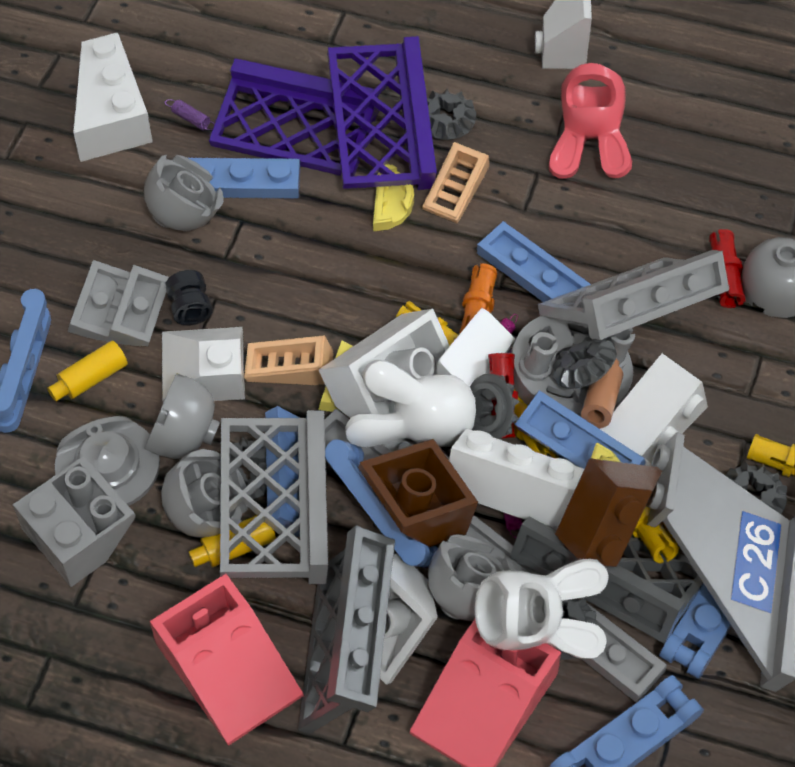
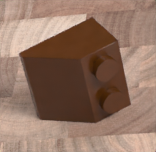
(421, 492)
(606, 509)

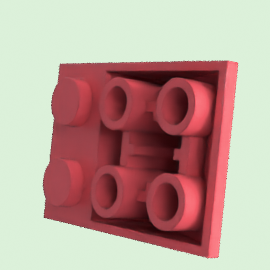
(225, 659)
(484, 699)

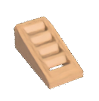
(465, 157)
(290, 373)

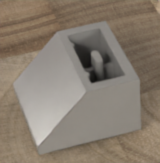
(75, 520)

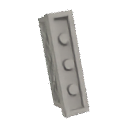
(641, 294)
(311, 503)

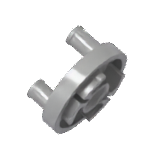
(535, 360)

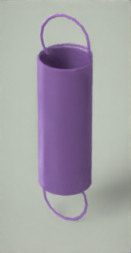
(190, 114)

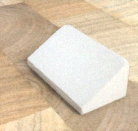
(469, 352)

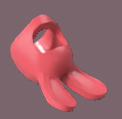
(592, 115)

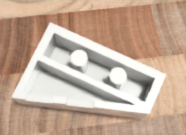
(108, 101)
(657, 408)

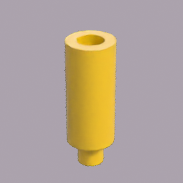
(88, 371)
(210, 546)

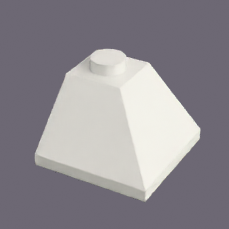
(565, 34)
(208, 357)
(408, 618)

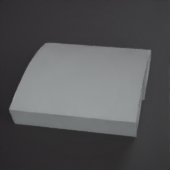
(119, 304)

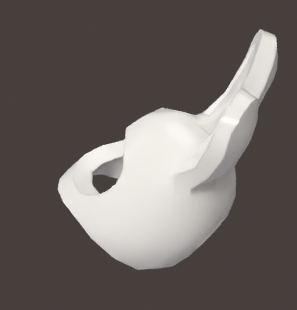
(424, 408)
(526, 609)

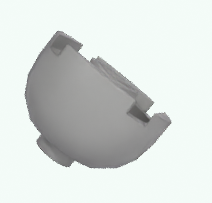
(181, 194)
(770, 277)
(183, 420)
(194, 494)
(458, 572)

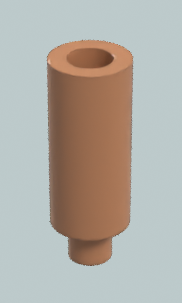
(602, 397)

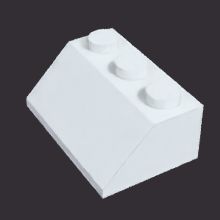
(409, 341)
(515, 477)

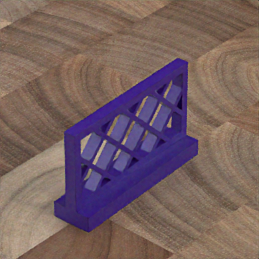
(294, 88)
(414, 112)

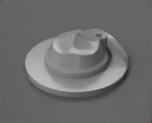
(116, 452)

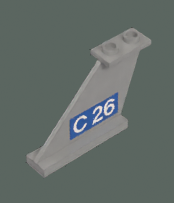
(737, 550)

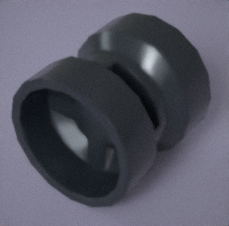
(187, 293)

